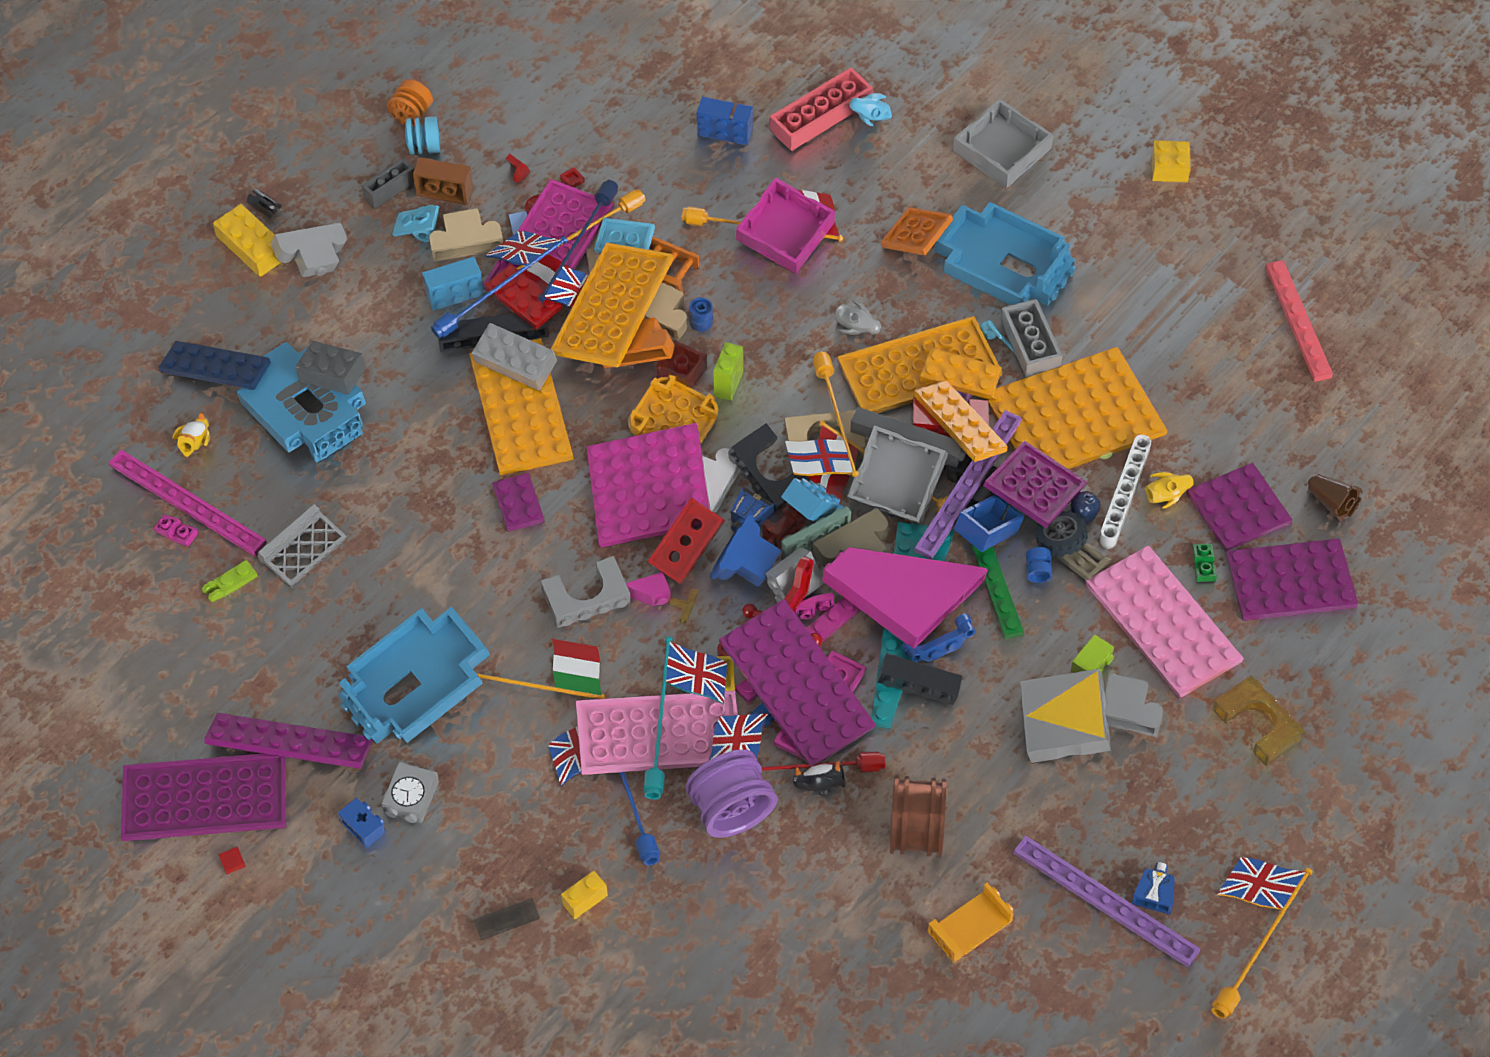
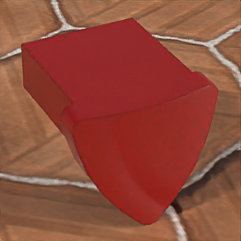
(521, 169)

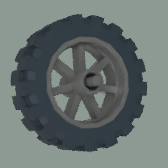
(1061, 529)

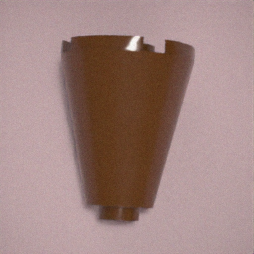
(1335, 495)

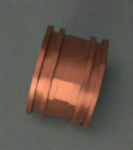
(918, 816)

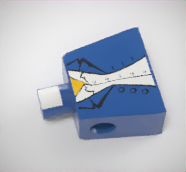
(1155, 890)

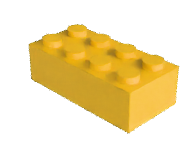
(247, 239)

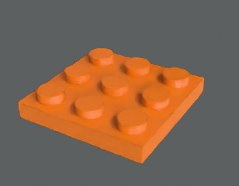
(916, 231)

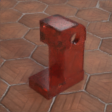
(787, 524)

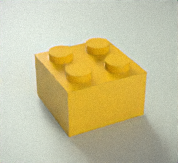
(1171, 161)

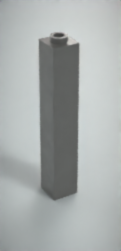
(864, 421)

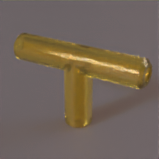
(686, 605)

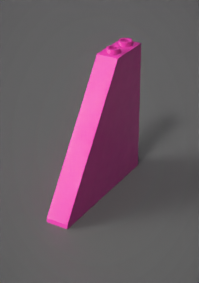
(902, 591)

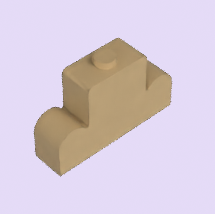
(464, 236)
(667, 310)

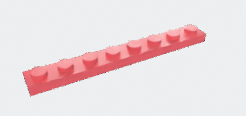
(1299, 320)

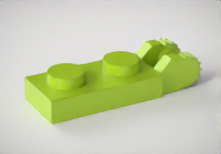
(230, 581)

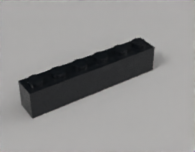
(471, 330)

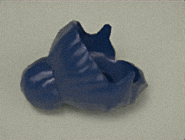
(1086, 505)

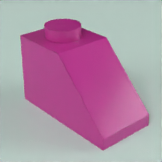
(650, 590)

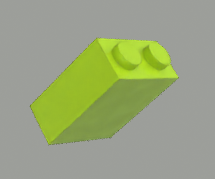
(728, 371)

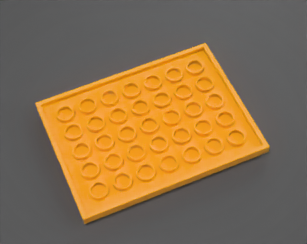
(1080, 409)

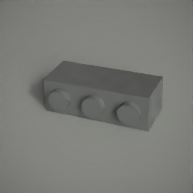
(388, 183)

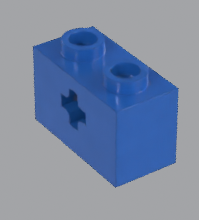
(361, 822)

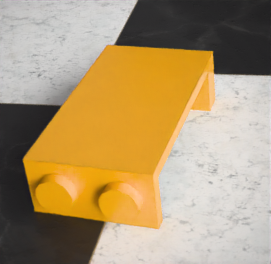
(971, 923)

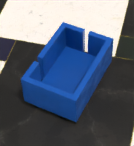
(715, 121)
(984, 525)

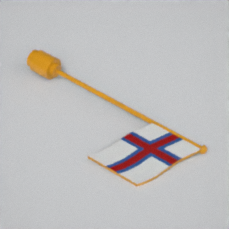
(822, 456)

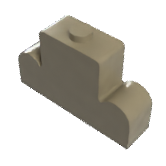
(861, 533)

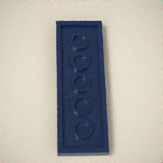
(214, 365)

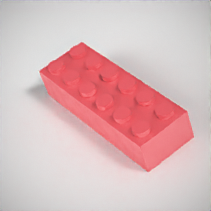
(818, 109)

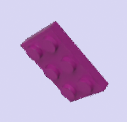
(518, 502)

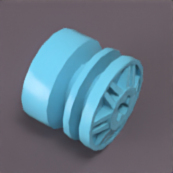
(422, 135)

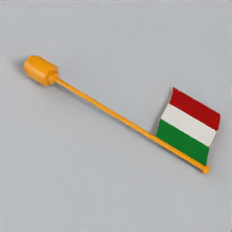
(574, 670)

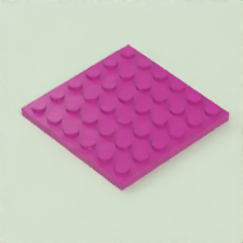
(645, 483)

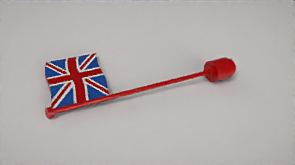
(745, 733)

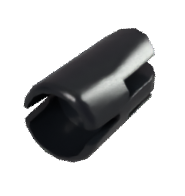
(263, 203)

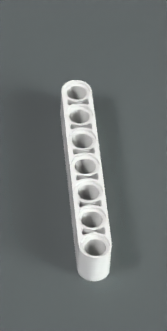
(1139, 452)

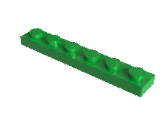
(999, 593)

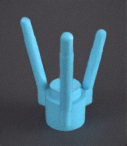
(990, 332)

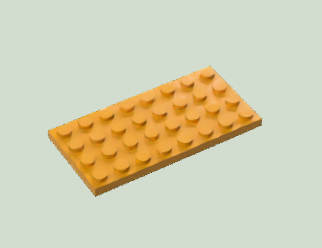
(612, 304)
(891, 371)
(522, 421)

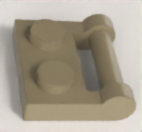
(1083, 564)

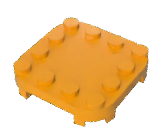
(673, 405)

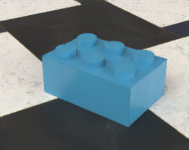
(453, 283)
(811, 499)

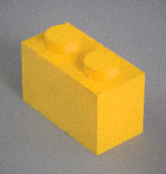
(584, 894)

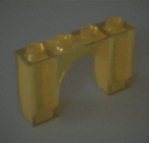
(1252, 696)

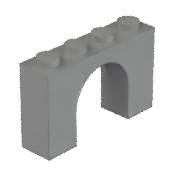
(569, 610)

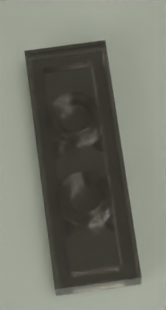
(506, 919)

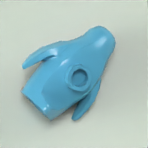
(871, 108)

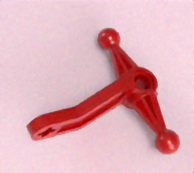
(796, 593)

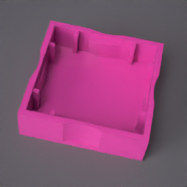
(785, 225)

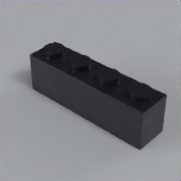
(919, 679)

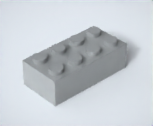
(1031, 337)
(514, 356)

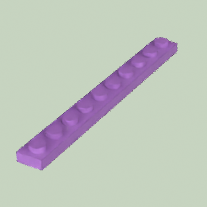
(964, 491)
(1107, 901)

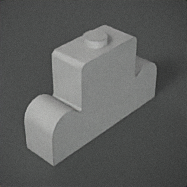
(312, 248)
(1127, 708)

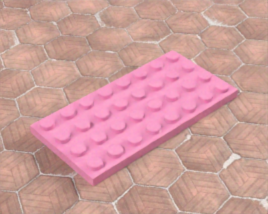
(1164, 621)
(623, 731)

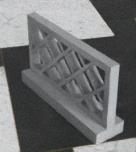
(288, 537)

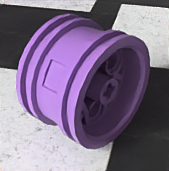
(731, 793)

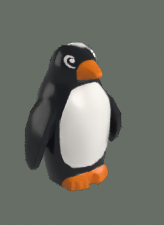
(820, 778)

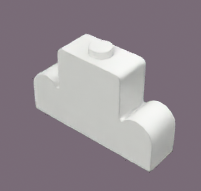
(719, 477)

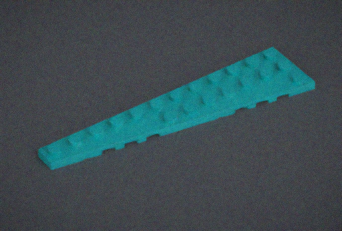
(887, 698)

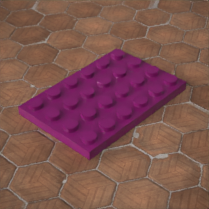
(1291, 579)

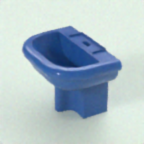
(746, 555)

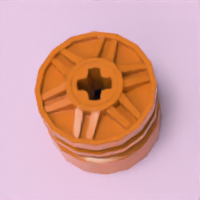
(409, 101)

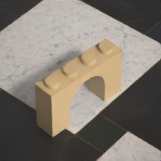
(802, 427)

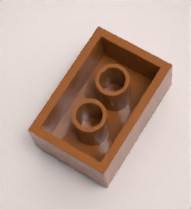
(443, 181)

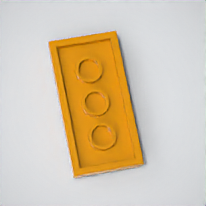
(961, 373)

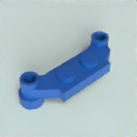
(944, 644)

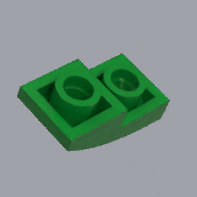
(1204, 562)

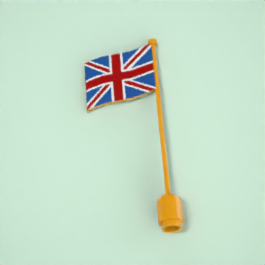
(1265, 887)

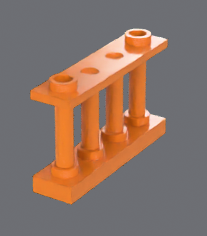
(679, 254)

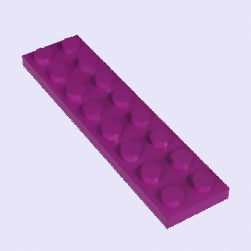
(288, 740)

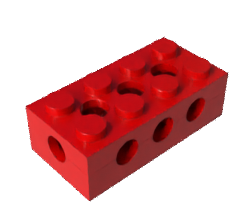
(699, 541)

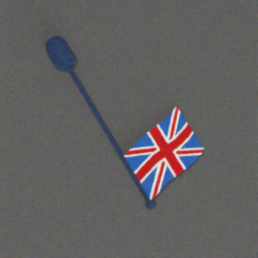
(567, 282)

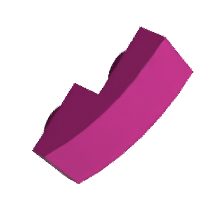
(176, 531)
(820, 602)

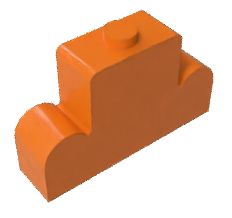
(648, 344)

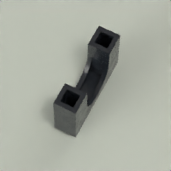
(744, 456)

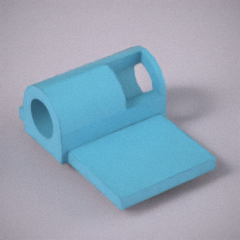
(419, 222)

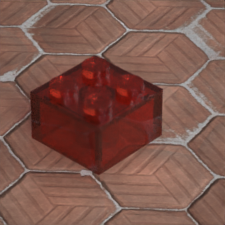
(685, 364)

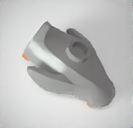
(856, 319)

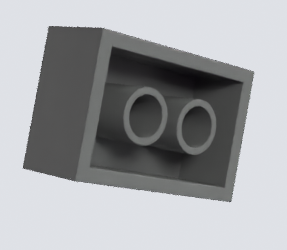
(330, 367)

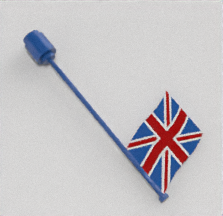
(520, 249)
(567, 762)

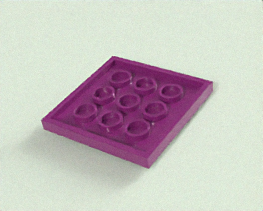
(1035, 484)
(1239, 507)

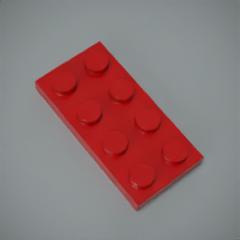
(522, 297)

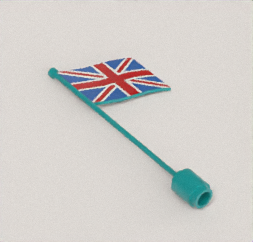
(691, 673)

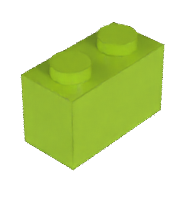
(1093, 656)

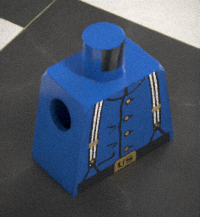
(750, 504)

